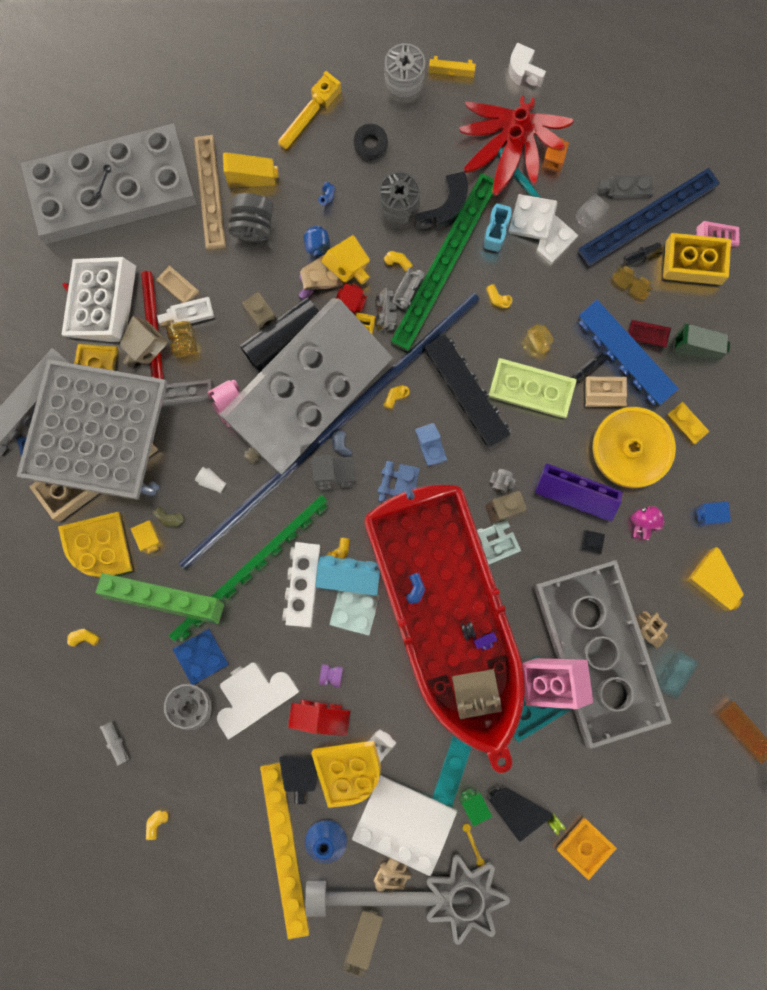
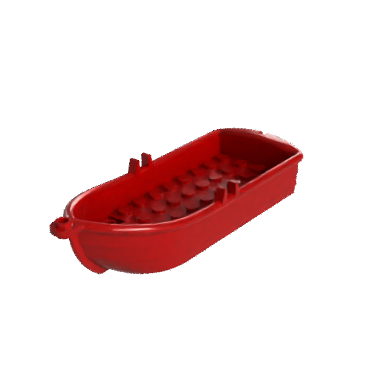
(441, 542)

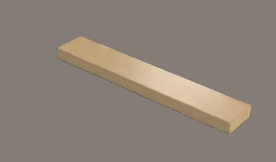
(210, 192)

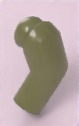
(168, 520)

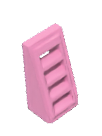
(707, 228)

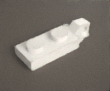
(189, 311)

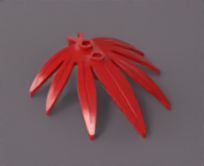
(518, 130)

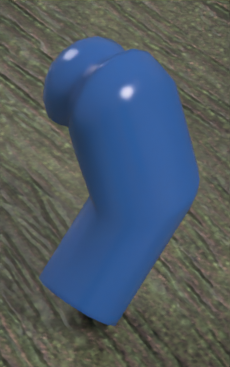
(329, 193)

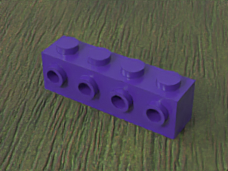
(579, 492)

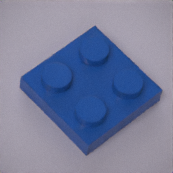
(200, 657)

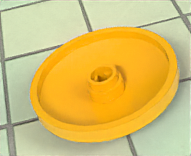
(634, 447)

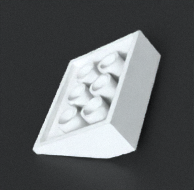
(99, 299)
(404, 825)

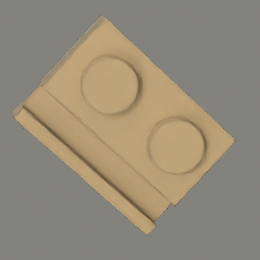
(605, 391)

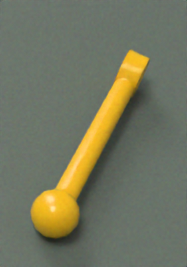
(466, 828)

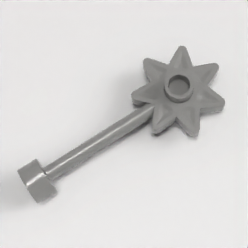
(459, 899)

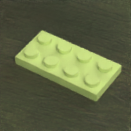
(532, 388)

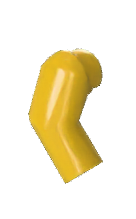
(498, 300)
(153, 822)

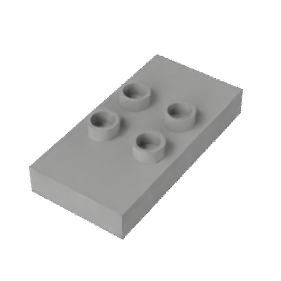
(306, 385)

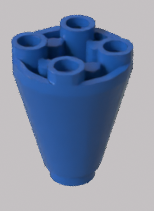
(326, 833)

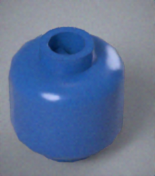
(316, 241)

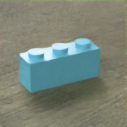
(348, 575)

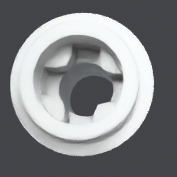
(210, 480)

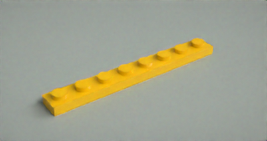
(284, 851)

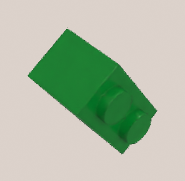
(475, 806)

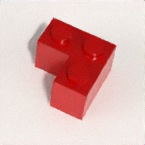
(319, 718)

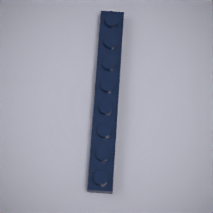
(648, 217)

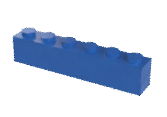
(628, 353)

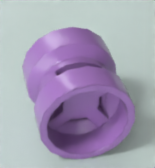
(331, 676)

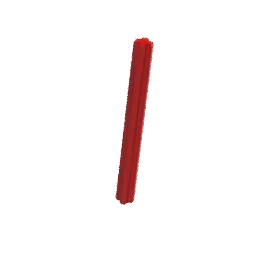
(151, 317)

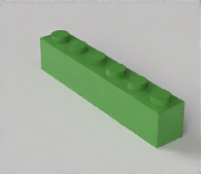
(160, 598)

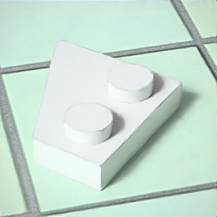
(558, 241)

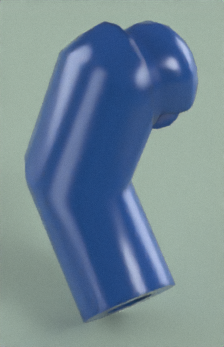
(417, 590)

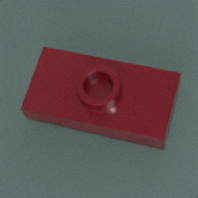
(649, 333)

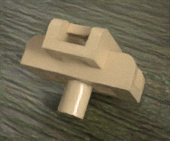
(652, 628)
(389, 874)

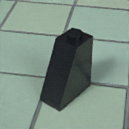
(517, 811)

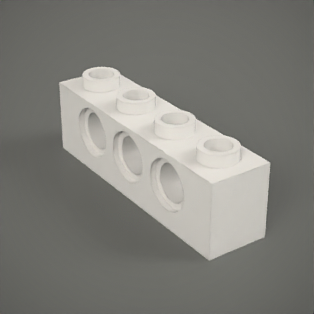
(311, 553)

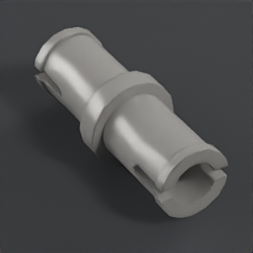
(114, 743)

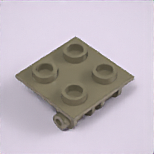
(476, 694)

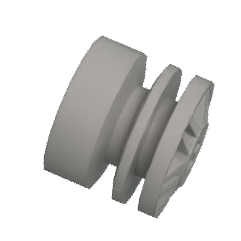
(407, 79)
(178, 700)

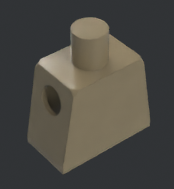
(258, 311)
(141, 342)
(506, 507)

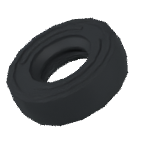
(379, 133)

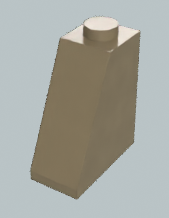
(362, 943)

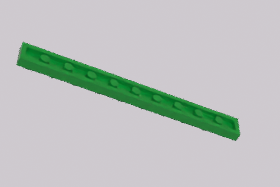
(443, 263)
(257, 562)

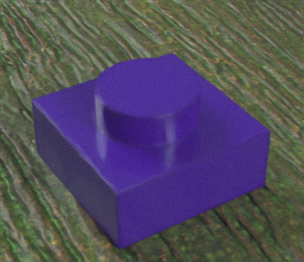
(485, 642)

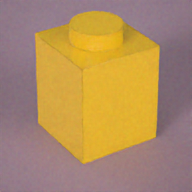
(147, 537)

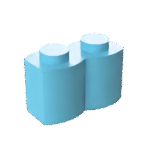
(497, 227)

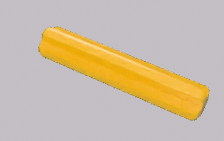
(299, 123)

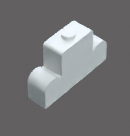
(252, 697)

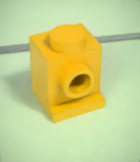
(332, 87)

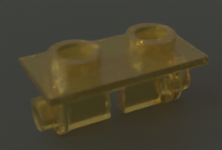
(639, 285)

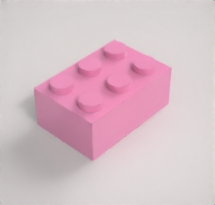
(557, 683)

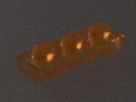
(745, 731)

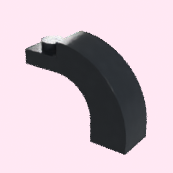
(446, 215)

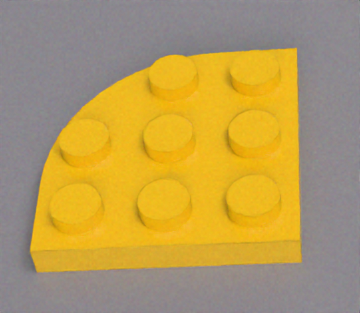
(97, 545)
(347, 772)

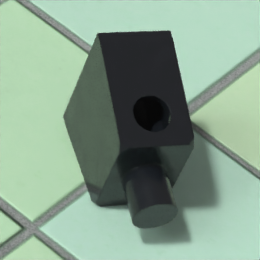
(298, 775)

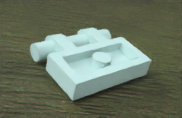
(499, 548)

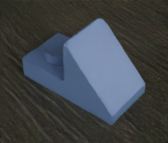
(431, 444)

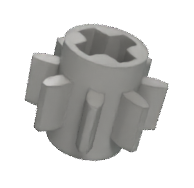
(502, 481)

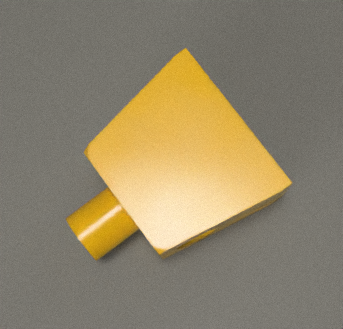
(347, 260)

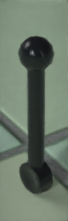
(107, 169)

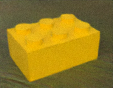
(697, 259)

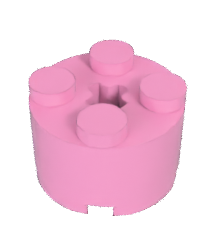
(223, 396)

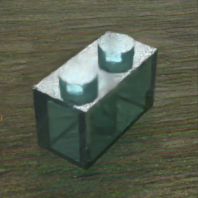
(676, 674)

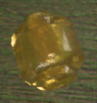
(539, 339)

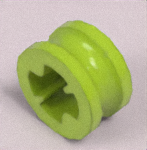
(555, 824)

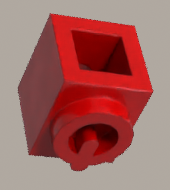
(352, 297)

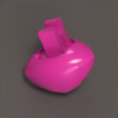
(647, 519)

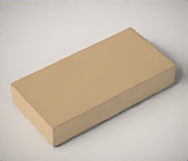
(177, 285)

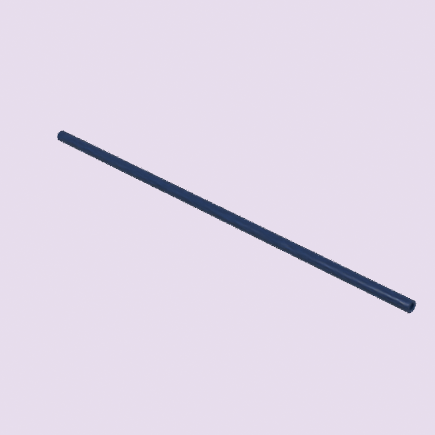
(337, 423)

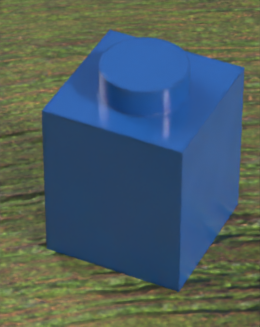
(714, 513)

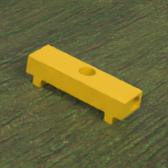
(452, 67)

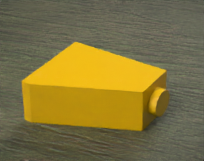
(249, 170)
(717, 581)

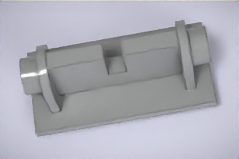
(408, 288)
(385, 318)

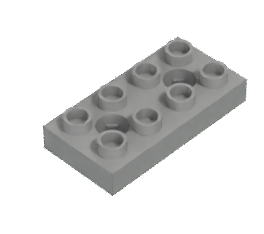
(612, 651)

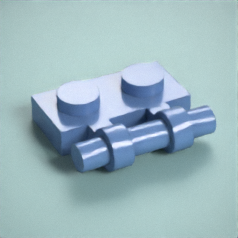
(406, 481)

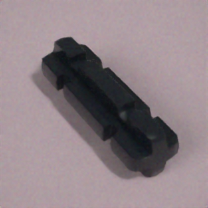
(589, 367)

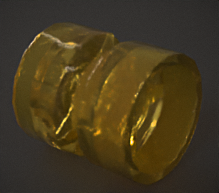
(182, 340)

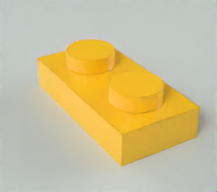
(687, 423)

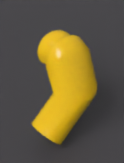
(397, 257)
(394, 394)
(342, 551)
(82, 635)

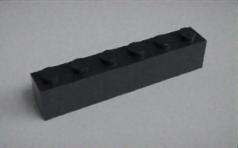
(467, 392)

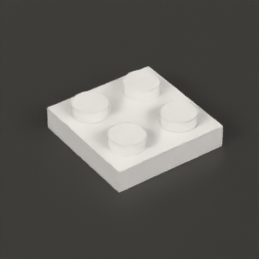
(533, 217)

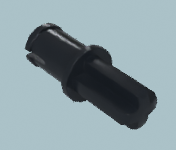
(643, 254)

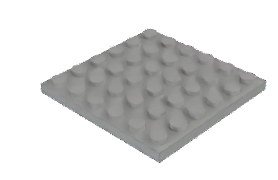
(92, 429)

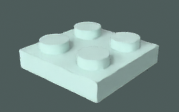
(354, 611)

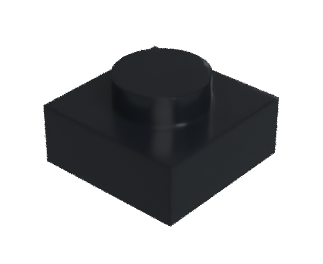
(592, 542)

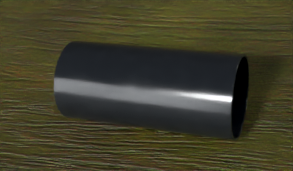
(273, 338)

